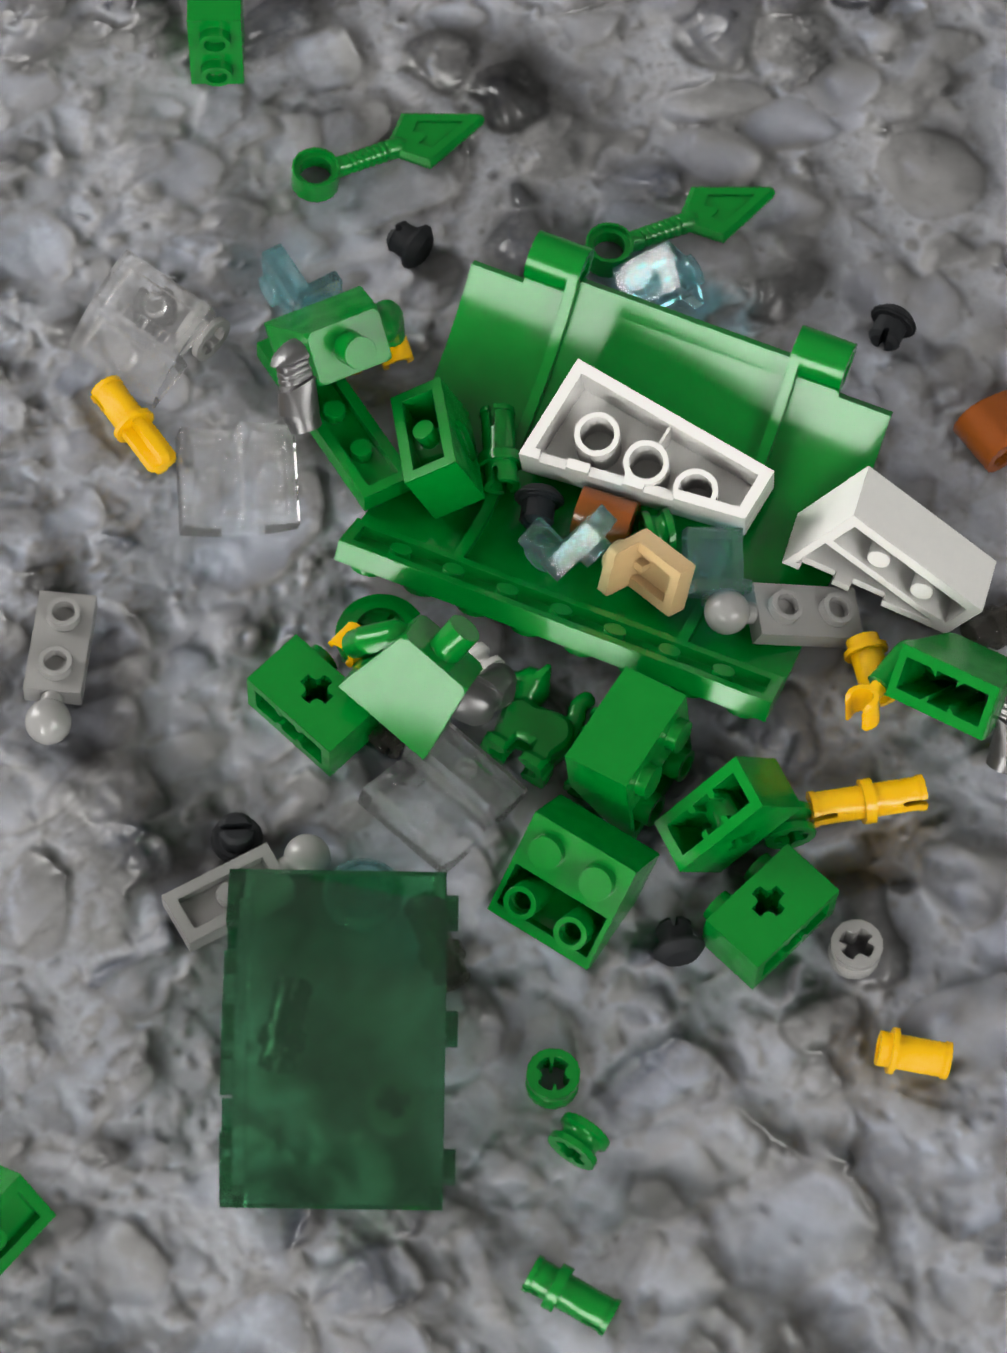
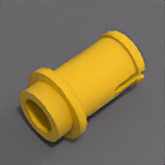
(865, 653)
(913, 1054)

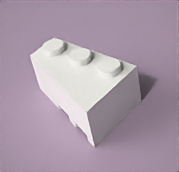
(894, 548)

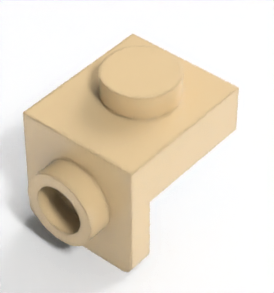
(649, 569)

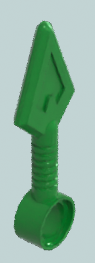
(416, 139)
(707, 212)

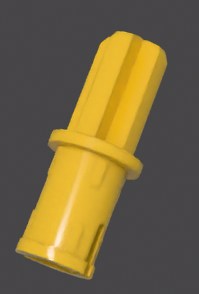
(133, 424)

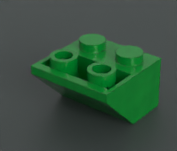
(632, 751)
(572, 880)

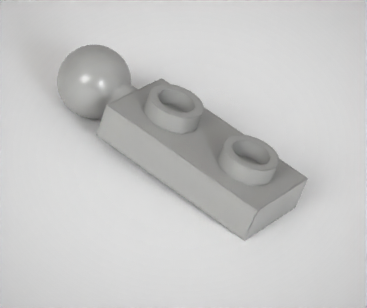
(787, 614)
(58, 662)
(201, 904)

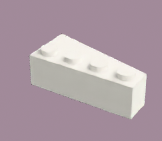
(636, 449)

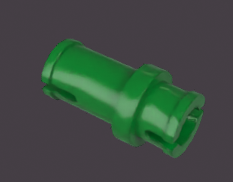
(499, 456)
(570, 1294)

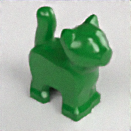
(534, 730)

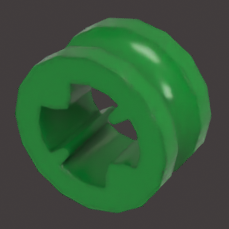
(660, 525)
(794, 831)
(548, 1059)
(578, 1141)

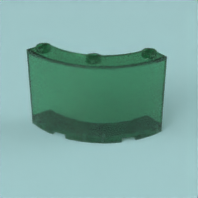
(335, 1040)

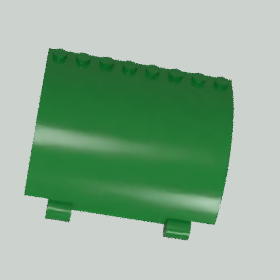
(515, 348)

